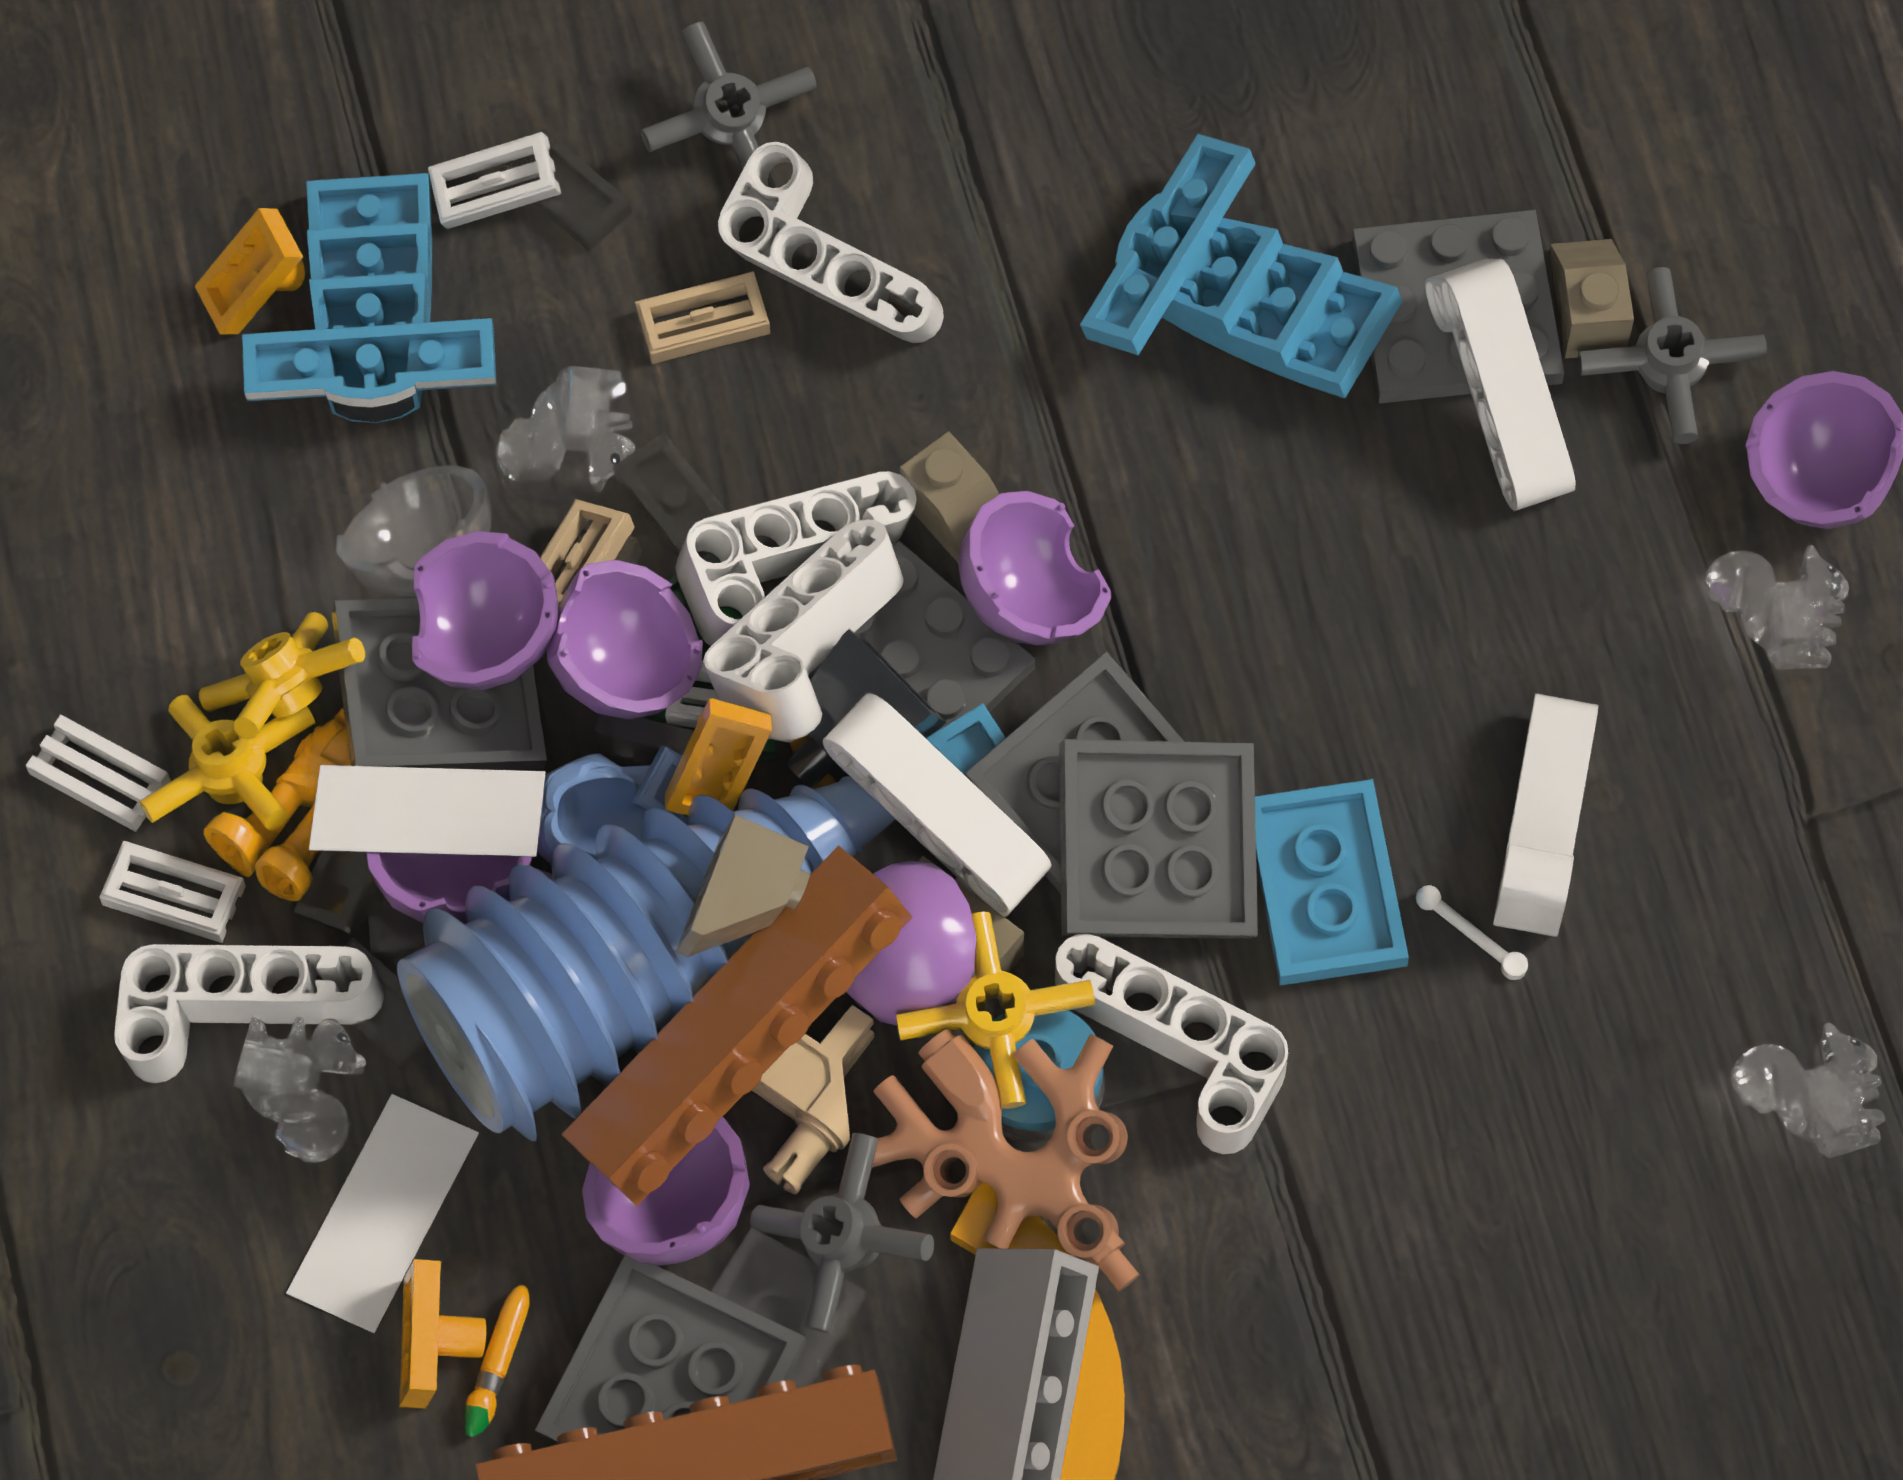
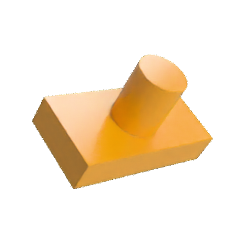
(250, 270)
(718, 755)
(431, 1335)

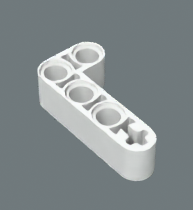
(834, 258)
(1505, 379)
(790, 523)
(794, 628)
(937, 804)
(1546, 816)
(256, 972)
(1162, 1031)

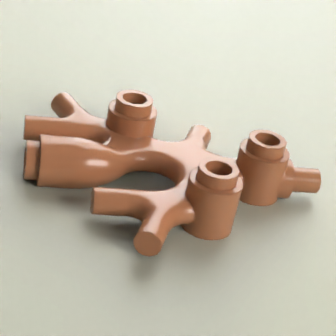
(1025, 1182)

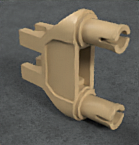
(811, 1090)

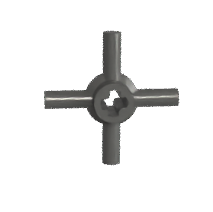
(733, 88)
(1666, 373)
(842, 1232)

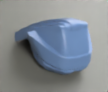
(583, 799)

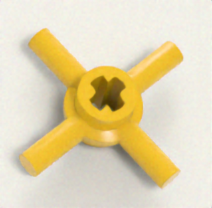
(281, 675)
(226, 764)
(976, 1023)

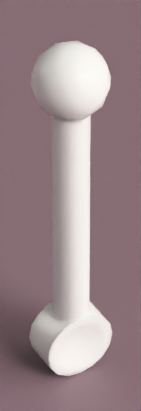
(1512, 964)

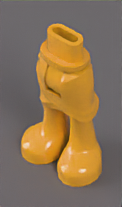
(247, 842)

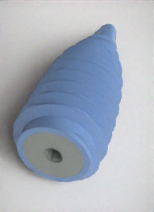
(588, 961)

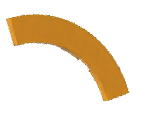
(1098, 1407)

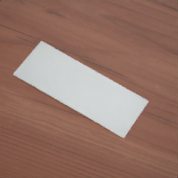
(427, 810)
(382, 1213)

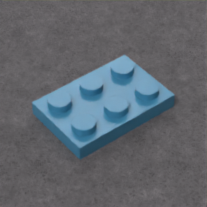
(1327, 883)

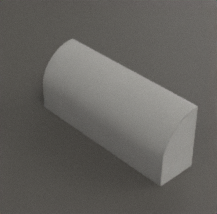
(1017, 1366)

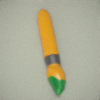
(482, 1401)

